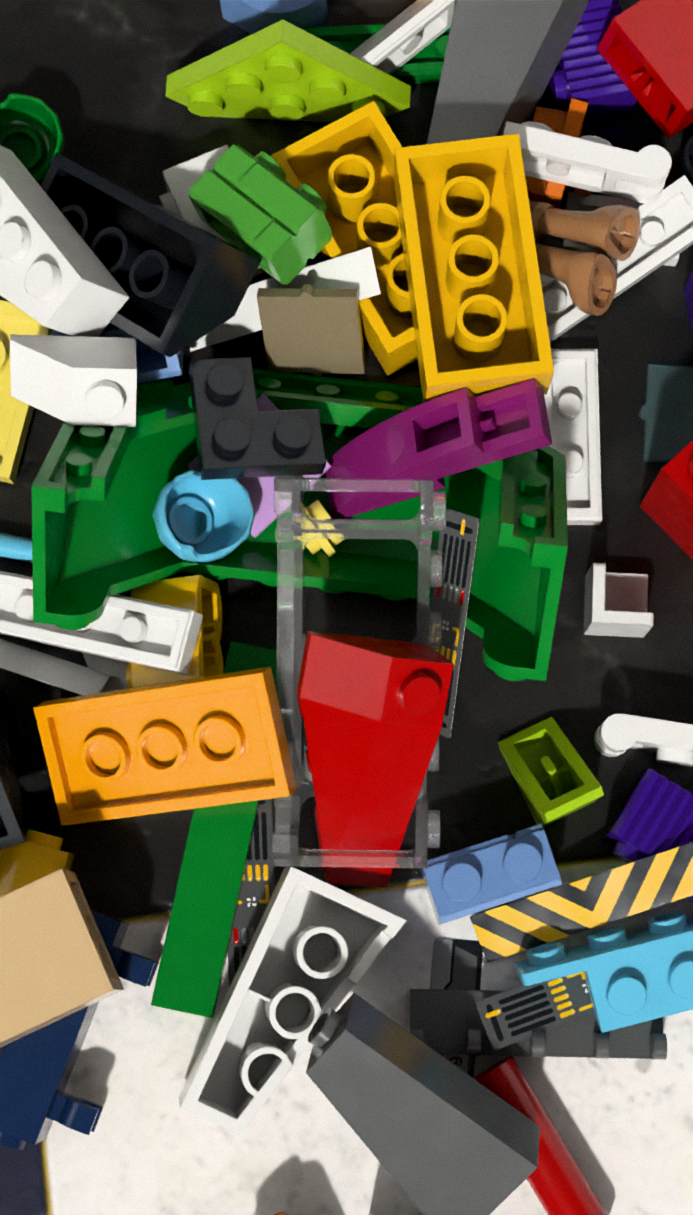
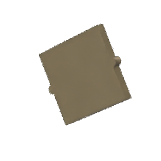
(312, 330)

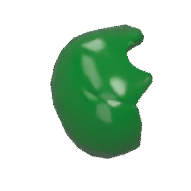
(31, 132)

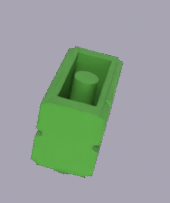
(262, 212)

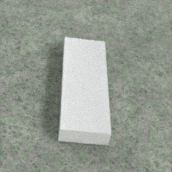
(575, 430)

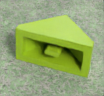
(549, 772)

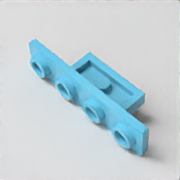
(627, 974)

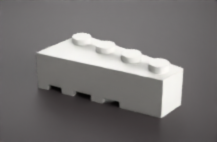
(47, 263)
(297, 966)

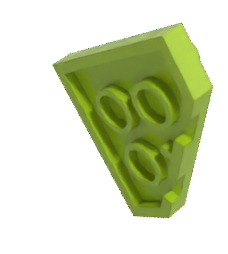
(284, 77)

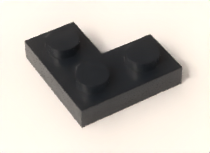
(238, 438)

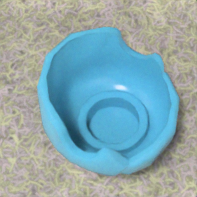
(203, 517)

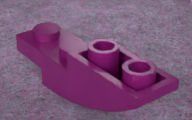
(439, 441)

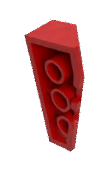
(370, 736)

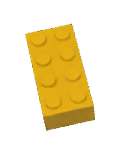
(354, 175)
(471, 266)

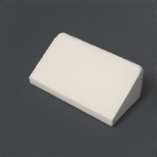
(406, 34)

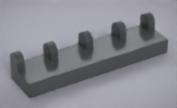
(453, 1026)

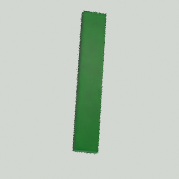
(209, 886)

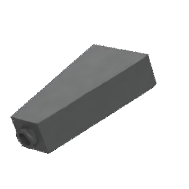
(499, 64)
(419, 1114)

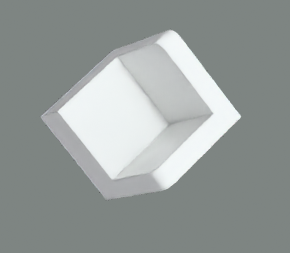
(616, 603)

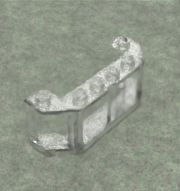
(292, 534)

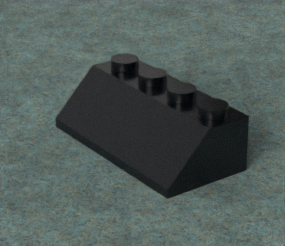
(171, 269)

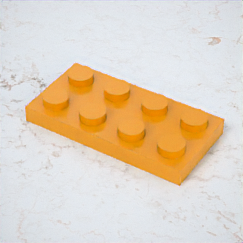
(166, 747)

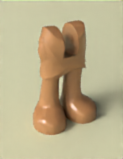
(588, 275)

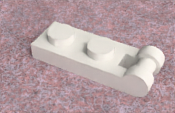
(592, 163)
(668, 738)

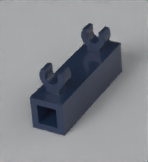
(40, 1064)

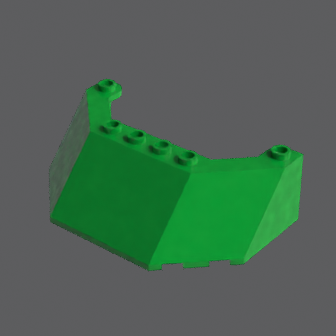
(101, 539)

